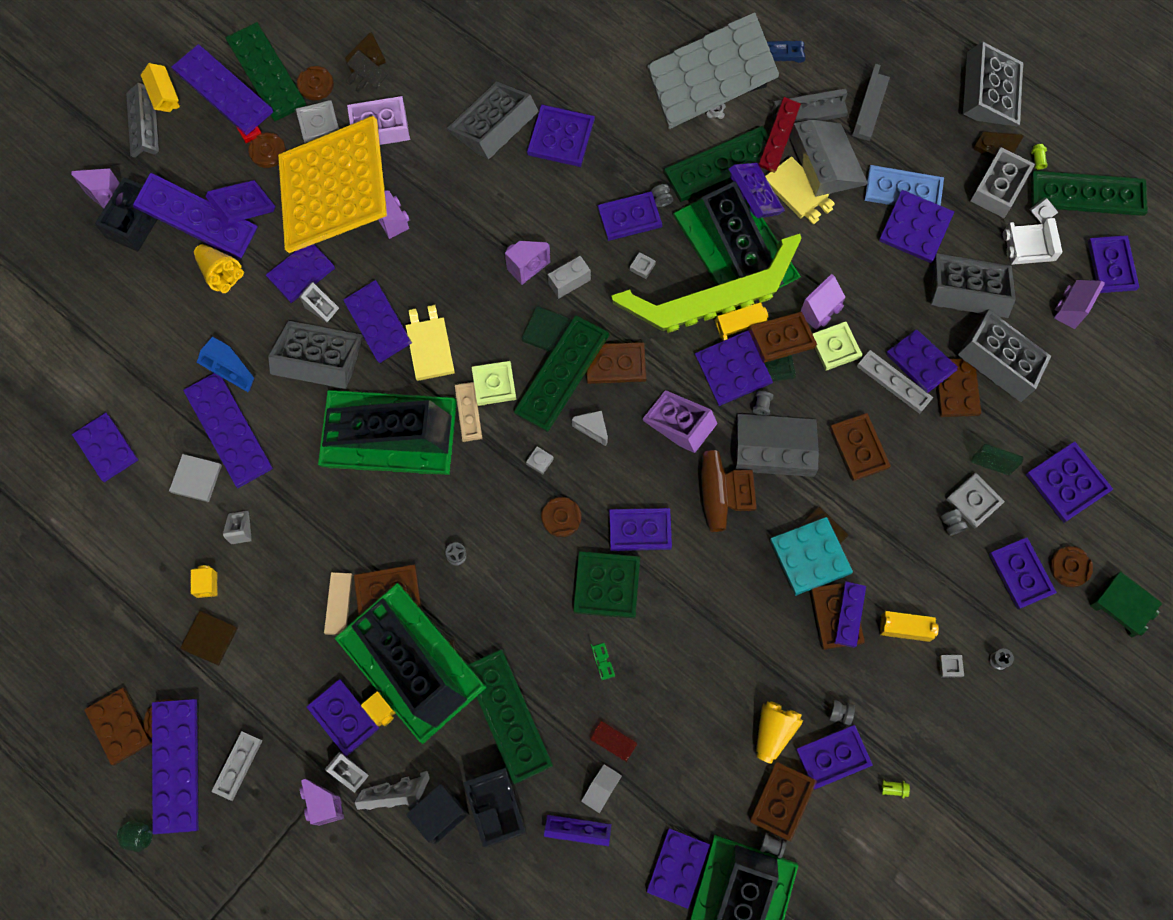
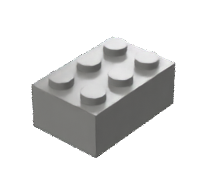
(1002, 182)

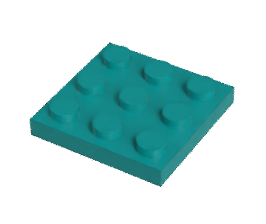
(811, 556)

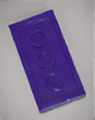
(377, 321)

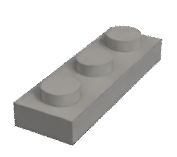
(236, 766)

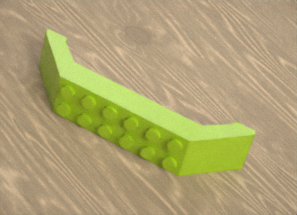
(713, 300)

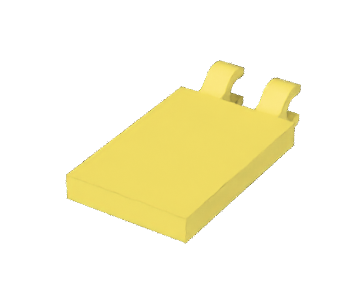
(795, 191)
(429, 346)

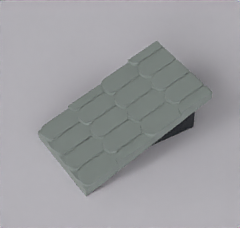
(712, 70)

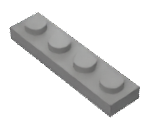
(894, 381)

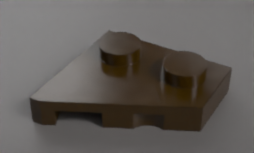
(370, 49)
(991, 142)

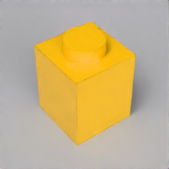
(203, 582)
(378, 709)

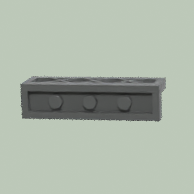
(871, 105)
(825, 109)
(141, 122)

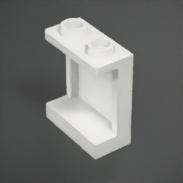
(1033, 242)

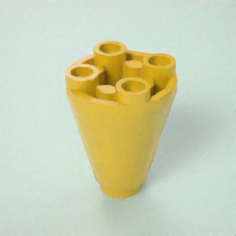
(217, 268)
(775, 730)

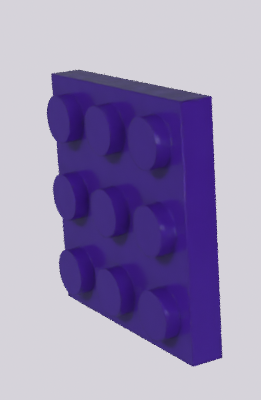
(561, 135)
(756, 190)
(916, 226)
(733, 368)
(1069, 482)

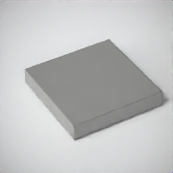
(317, 120)
(195, 478)
(975, 500)

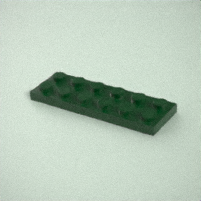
(265, 71)
(712, 166)
(1090, 192)
(561, 373)
(510, 719)

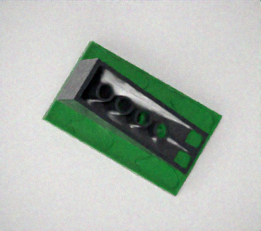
(730, 236)
(388, 432)
(410, 663)
(743, 884)

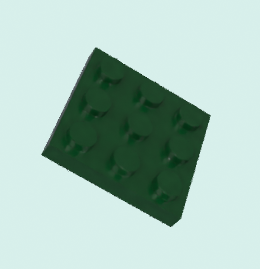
(607, 585)

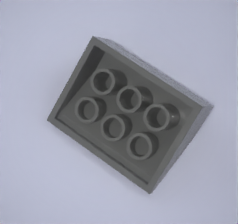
(993, 86)
(493, 119)
(826, 157)
(972, 285)
(315, 354)
(1005, 356)
(777, 445)

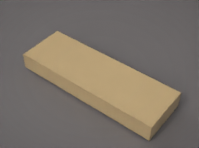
(468, 412)
(338, 603)

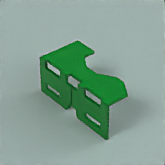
(603, 665)

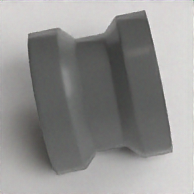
(662, 195)
(455, 549)

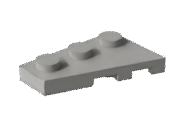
(401, 793)

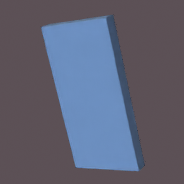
(887, 183)

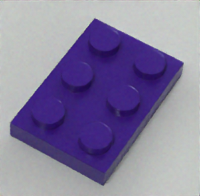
(240, 201)
(629, 216)
(1113, 263)
(299, 270)
(922, 361)
(105, 447)
(640, 529)
(1022, 573)
(342, 717)
(834, 756)
(678, 868)

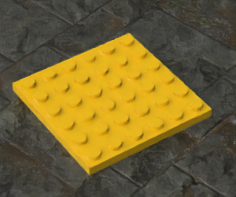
(332, 185)

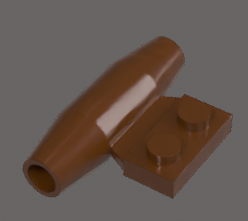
(724, 491)

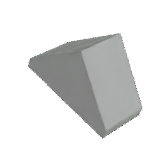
(318, 302)
(592, 425)
(237, 527)
(346, 772)
(601, 788)

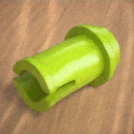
(1039, 156)
(897, 789)

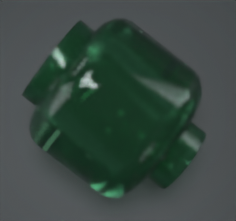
(134, 836)

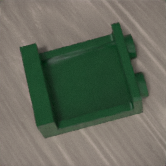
(1127, 604)

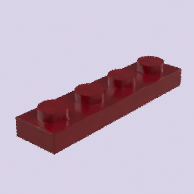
(779, 134)

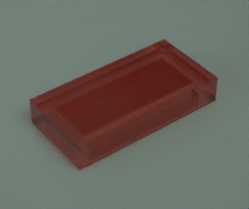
(613, 741)

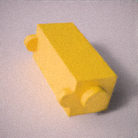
(159, 88)
(740, 320)
(908, 626)

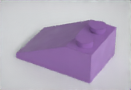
(681, 420)

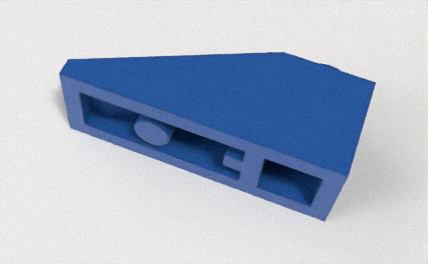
(224, 362)

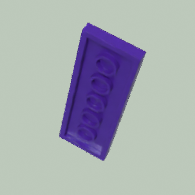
(222, 89)
(193, 216)
(228, 430)
(174, 766)

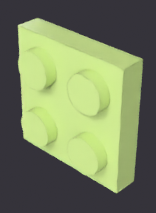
(836, 346)
(493, 383)

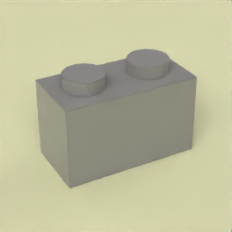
(569, 277)

